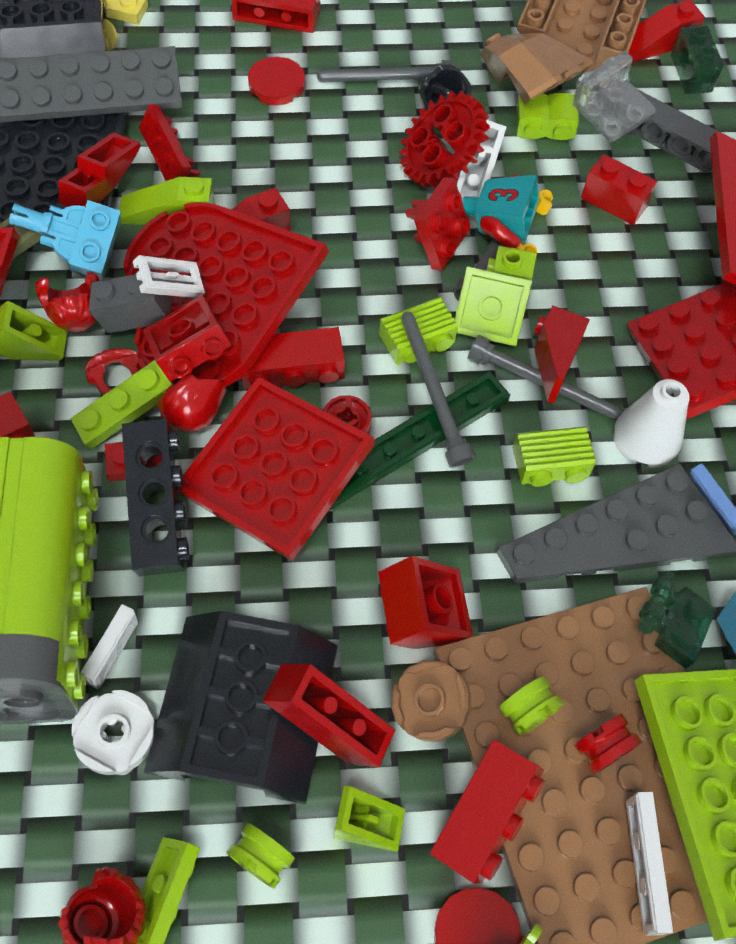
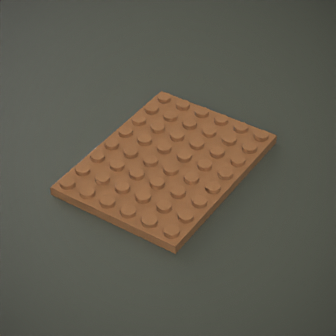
(575, 839)

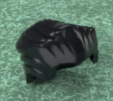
(443, 81)

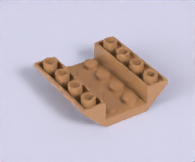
(588, 26)

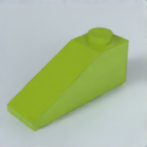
(169, 196)

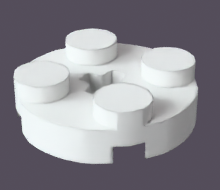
(121, 754)

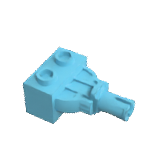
(78, 233)

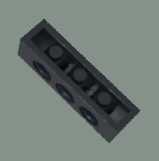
(140, 443)

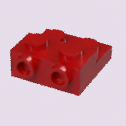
(186, 339)

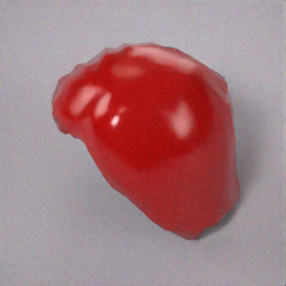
(192, 403)

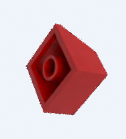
(424, 604)

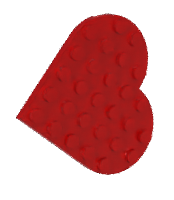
(247, 273)

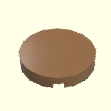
(431, 701)

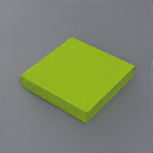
(492, 306)

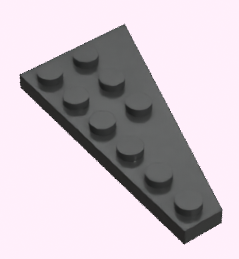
(633, 529)

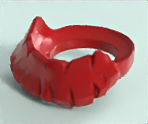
(96, 366)

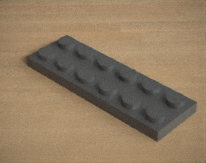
(88, 83)

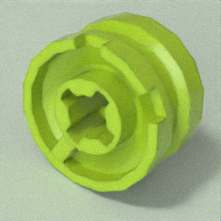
(531, 706)
(260, 855)

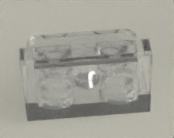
(610, 99)

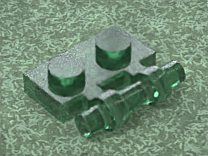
(685, 625)

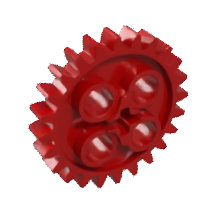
(460, 123)

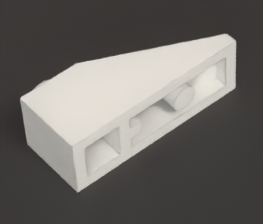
(472, 182)

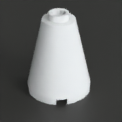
(653, 425)

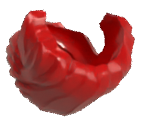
(68, 308)
(104, 911)

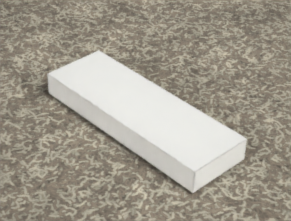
(648, 865)

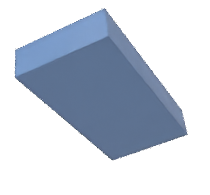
(715, 497)

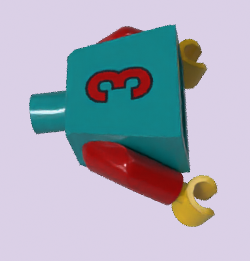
(508, 209)

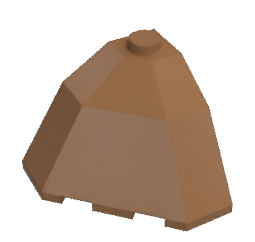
(532, 62)

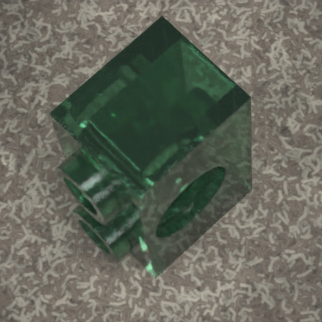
(697, 59)

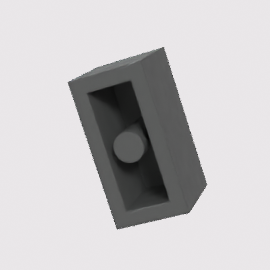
(121, 305)

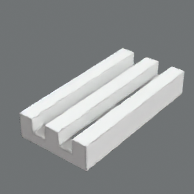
(170, 282)
(110, 647)

